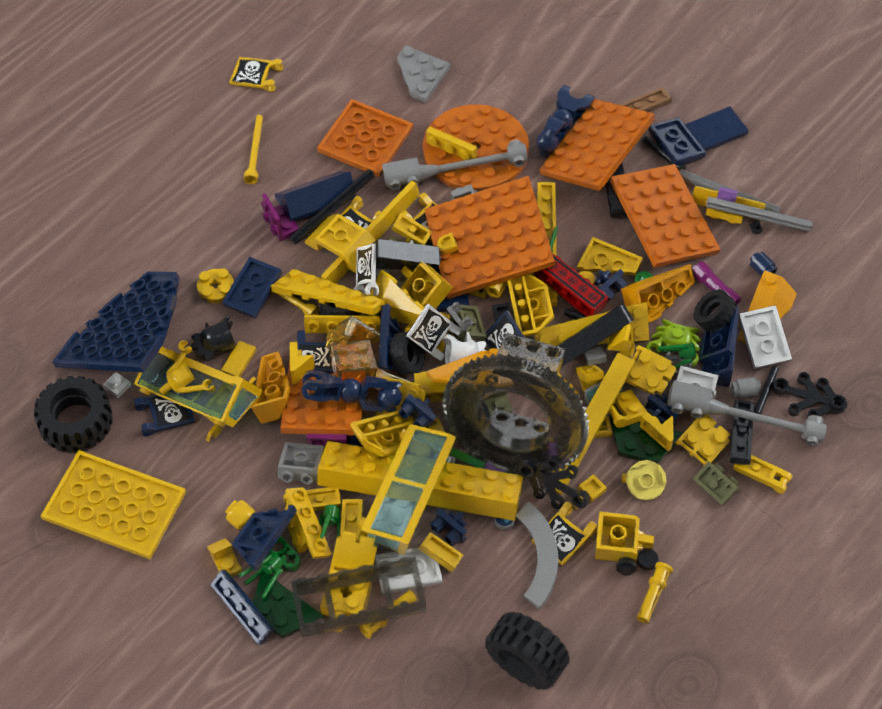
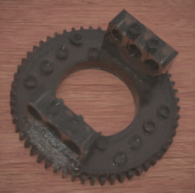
(507, 438)

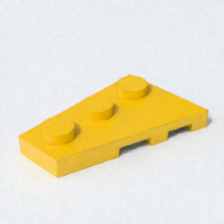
(605, 256)

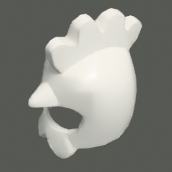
(457, 349)

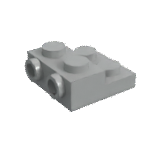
(300, 462)

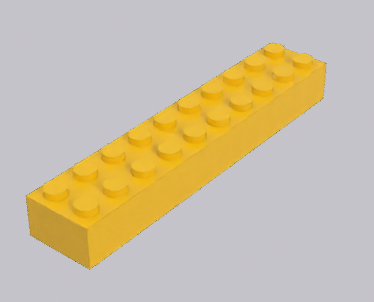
(457, 487)

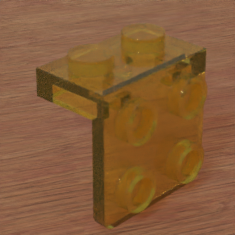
(351, 330)

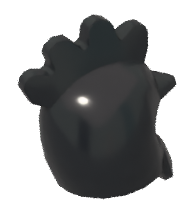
(213, 339)

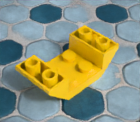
(341, 238)

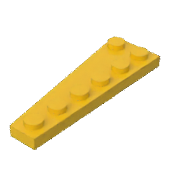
(326, 292)
(560, 332)

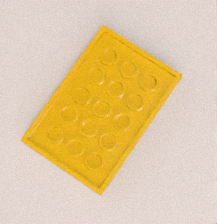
(114, 504)

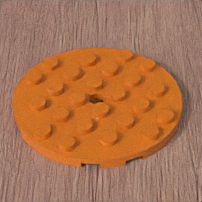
(479, 126)

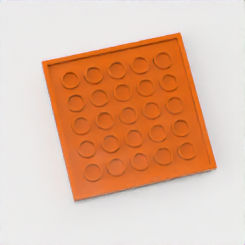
(496, 236)

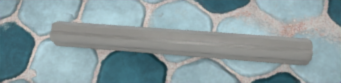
(709, 184)
(759, 214)

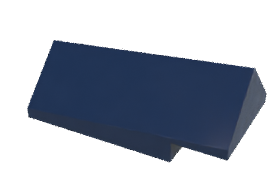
(314, 195)
(718, 350)

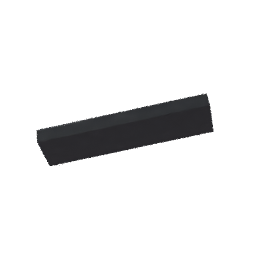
(741, 435)

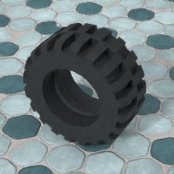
(66, 394)
(527, 650)

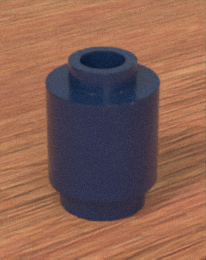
(762, 262)

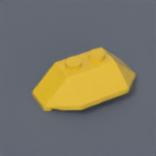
(530, 304)
(381, 432)

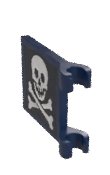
(498, 330)
(318, 350)
(164, 414)

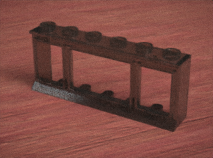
(363, 574)

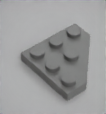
(421, 72)

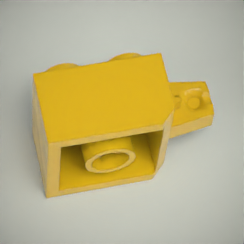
(425, 285)
(620, 537)
(357, 599)

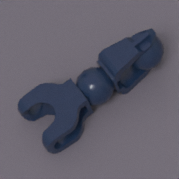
(567, 112)
(350, 390)

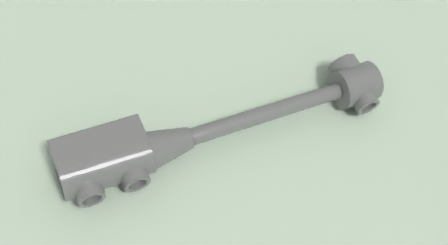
(409, 170)
(699, 402)

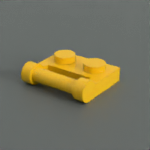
(630, 408)

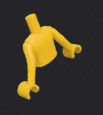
(180, 375)

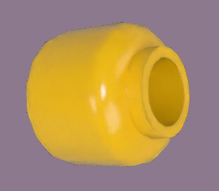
(239, 513)

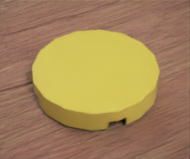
(646, 480)

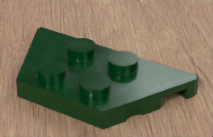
(638, 444)
(280, 607)

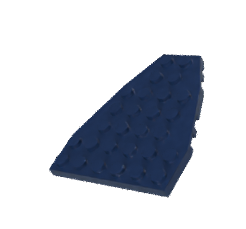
(128, 328)

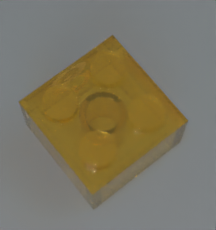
(353, 360)

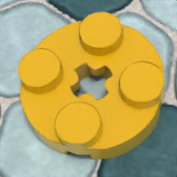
(211, 277)

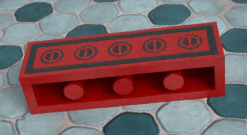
(573, 287)

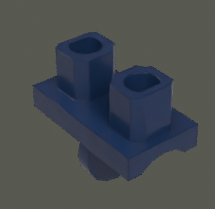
(616, 281)
(657, 407)
(418, 410)
(452, 523)

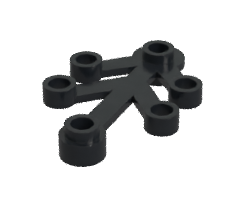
(812, 396)
(552, 481)

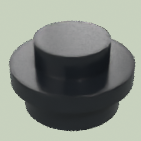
(626, 566)

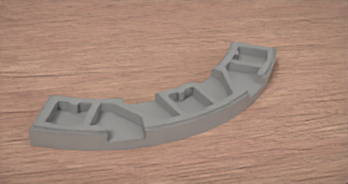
(547, 555)

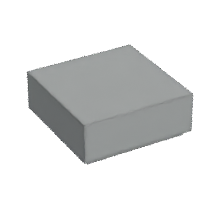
(595, 356)

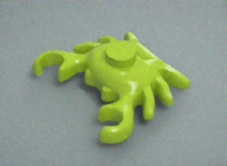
(675, 335)

